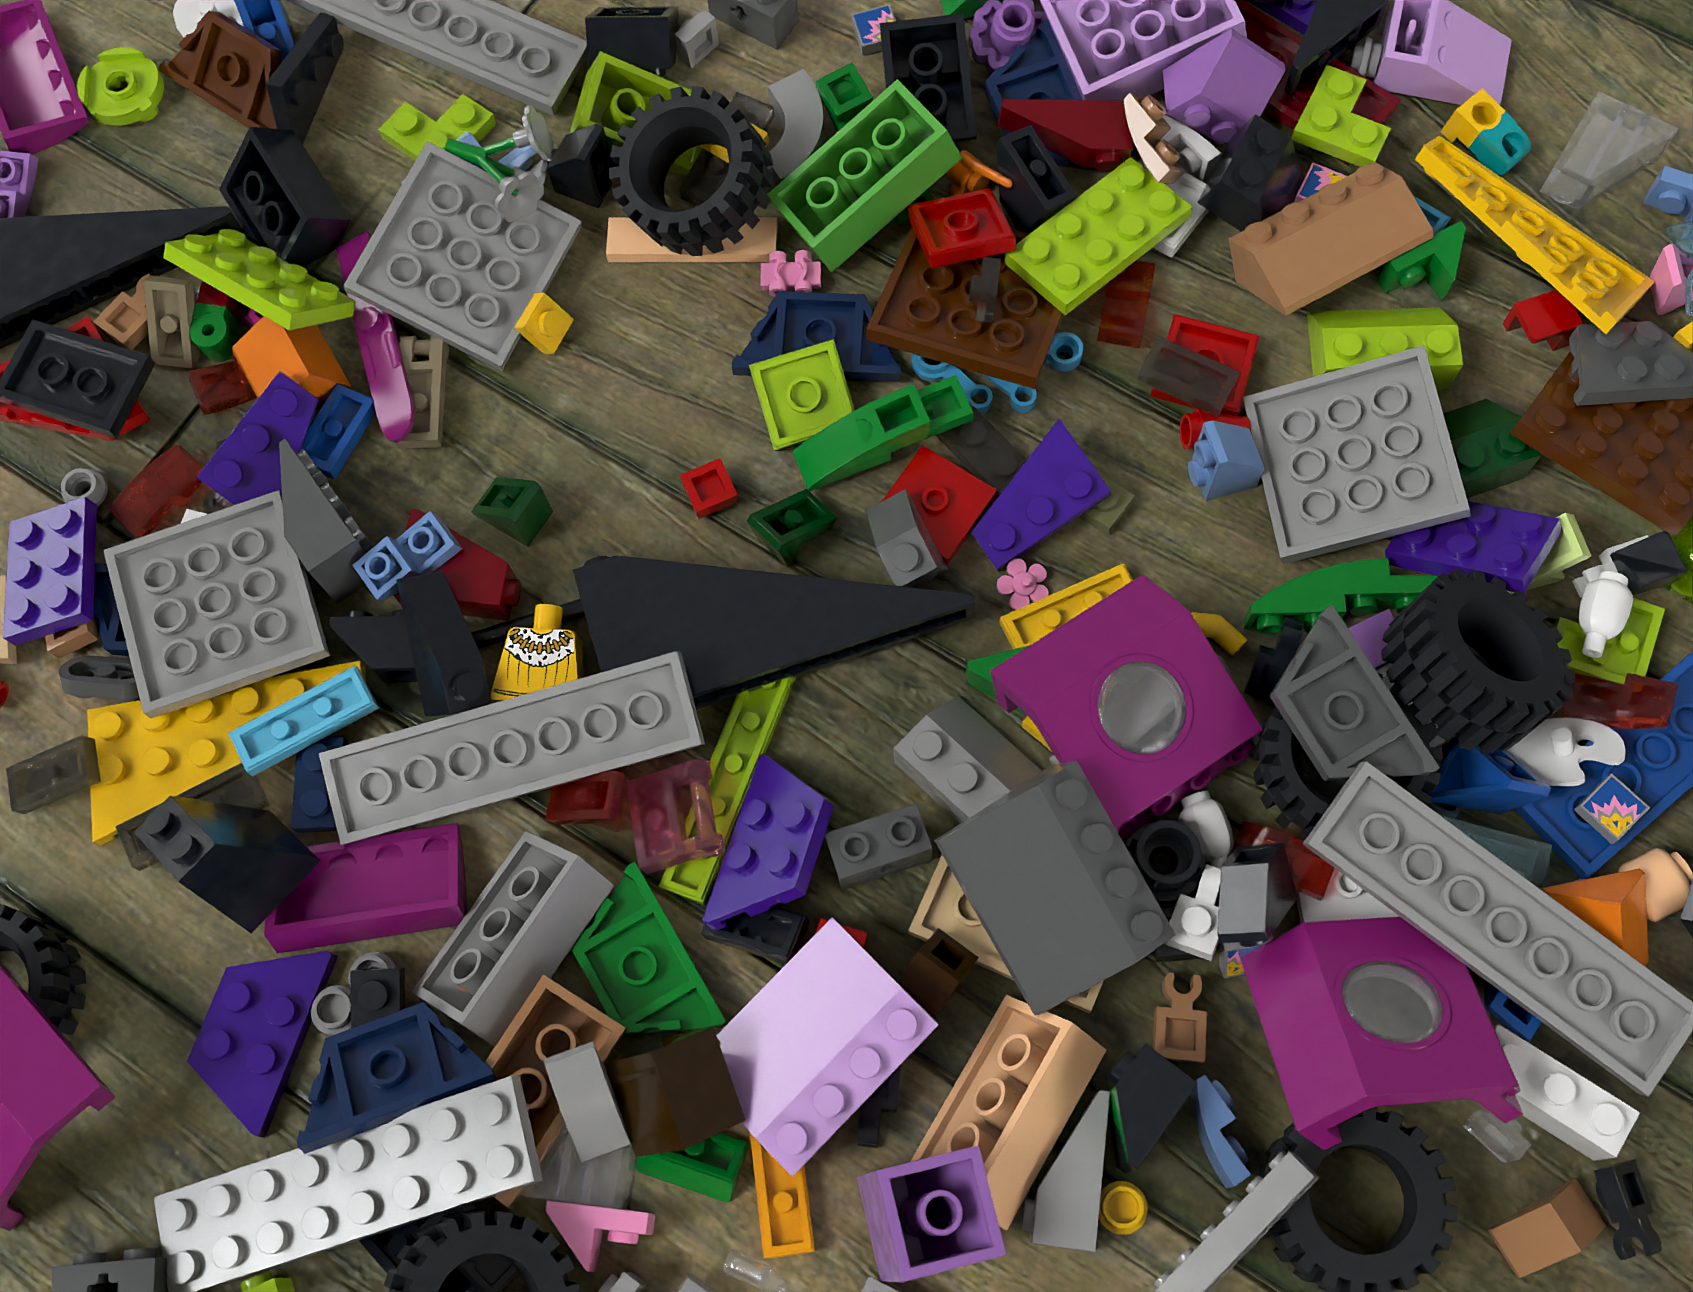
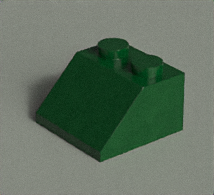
(1486, 449)

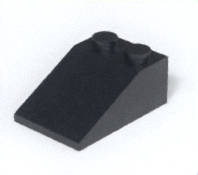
(934, 66)

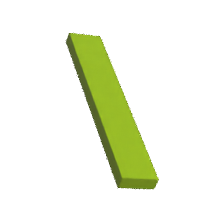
(732, 766)

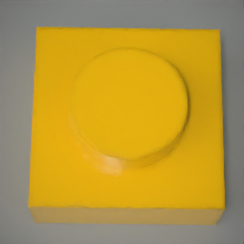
(544, 323)

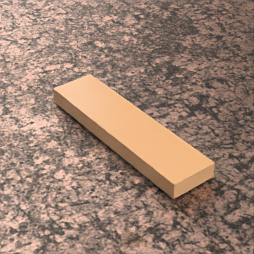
(631, 244)

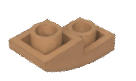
(1147, 128)

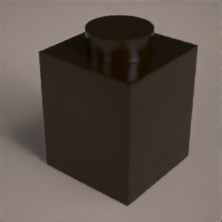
(937, 972)

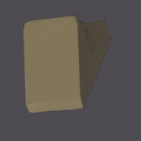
(169, 319)

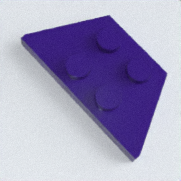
(770, 845)
(258, 1032)

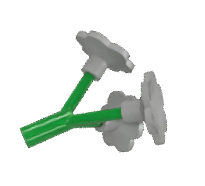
(519, 188)

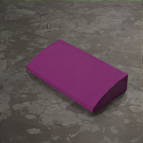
(35, 84)
(374, 890)

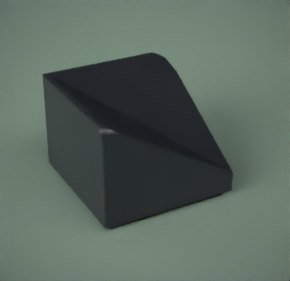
(1649, 563)

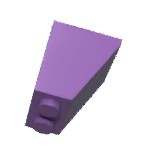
(930, 1215)

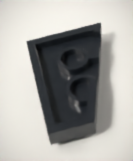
(304, 75)

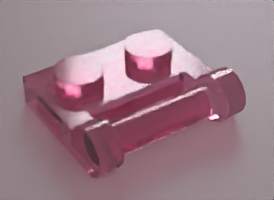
(660, 819)

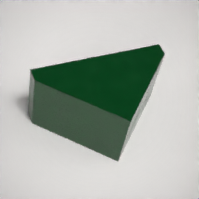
(514, 508)

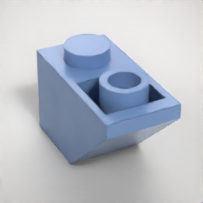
(1224, 460)

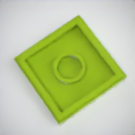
(801, 393)

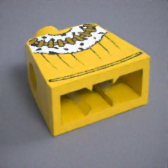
(538, 656)

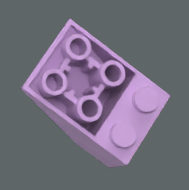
(1440, 53)

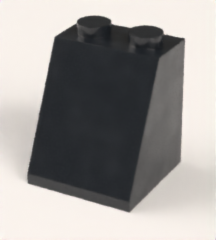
(228, 855)

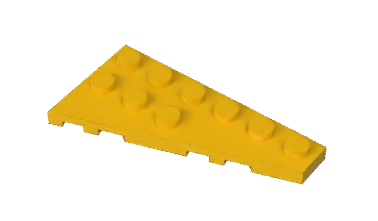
(1568, 259)
(168, 754)

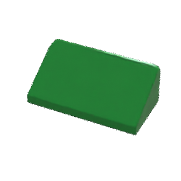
(705, 1168)

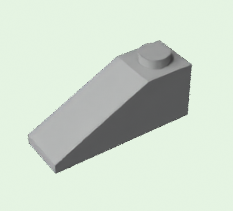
(1069, 1193)

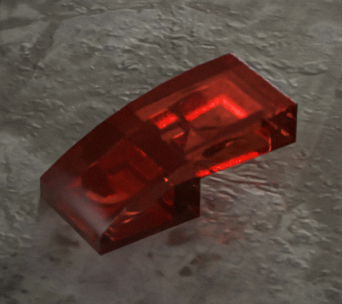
(1126, 305)
(221, 386)
(163, 483)
(1631, 705)
(1309, 871)

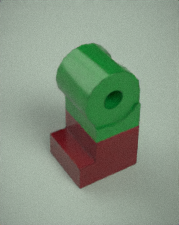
(215, 323)

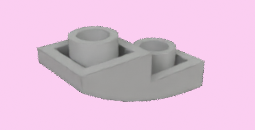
(587, 1101)

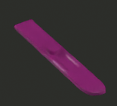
(380, 353)

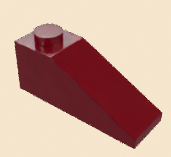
(1078, 130)

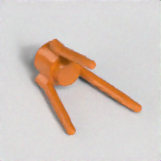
(973, 175)

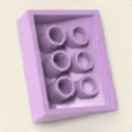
(1129, 43)
(818, 1044)

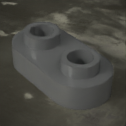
(99, 678)

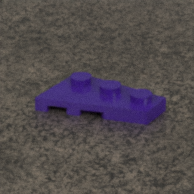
(250, 456)
(1041, 498)

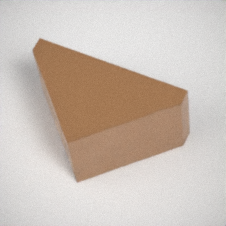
(1548, 1230)

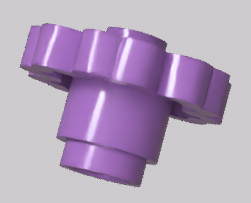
(1001, 30)

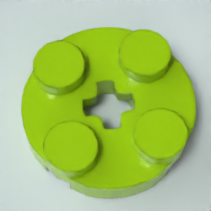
(126, 106)

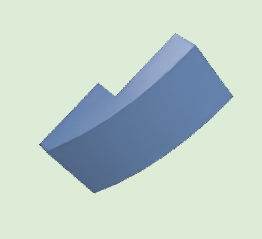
(414, 553)
(1211, 1113)

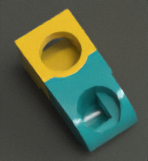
(1488, 133)

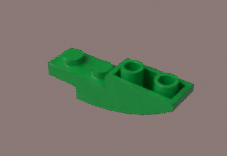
(879, 428)
(1350, 586)

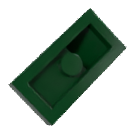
(790, 524)

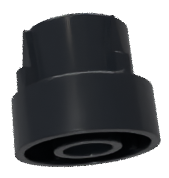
(1180, 845)

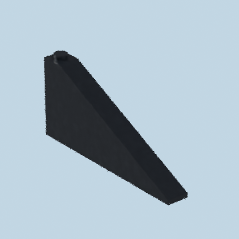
(79, 260)
(748, 624)

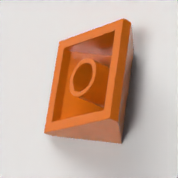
(297, 353)
(1612, 907)

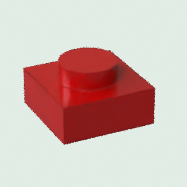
(709, 488)

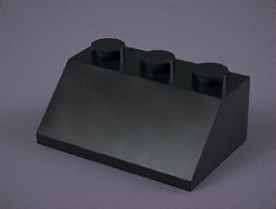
(283, 197)

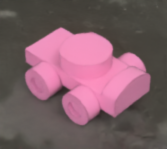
(790, 276)

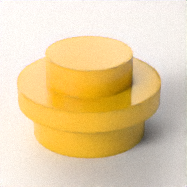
(1122, 1208)

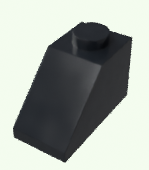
(582, 166)
(1038, 183)

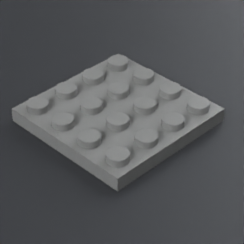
(455, 262)
(1356, 456)
(214, 605)

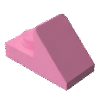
(1670, 279)
(584, 1226)

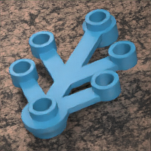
(1062, 342)

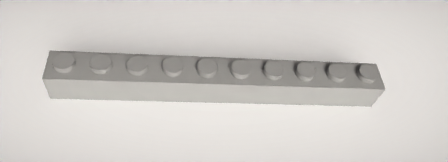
(1242, 1227)

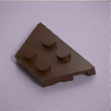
(227, 69)

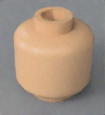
(1666, 881)

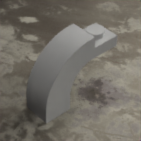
(801, 117)

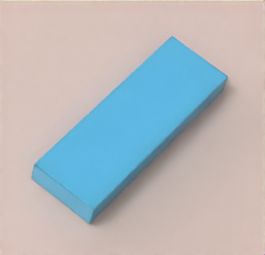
(303, 720)

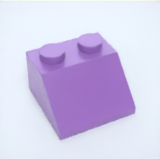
(1221, 85)

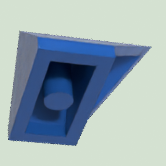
(1486, 781)

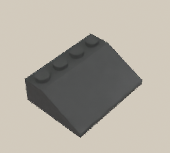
(1055, 887)

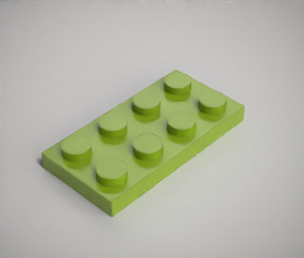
(1098, 235)
(259, 279)

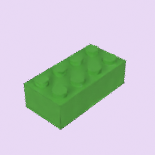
(865, 175)

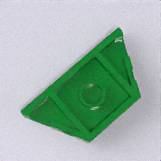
(642, 965)

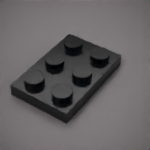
(74, 378)

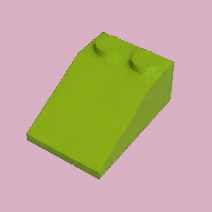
(614, 92)

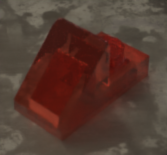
(589, 800)

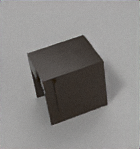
(675, 1093)

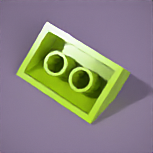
(1358, 336)

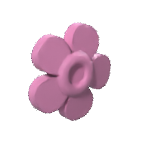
(1022, 583)

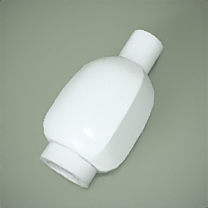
(1604, 611)
(1210, 825)

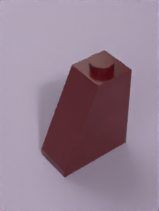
(477, 578)

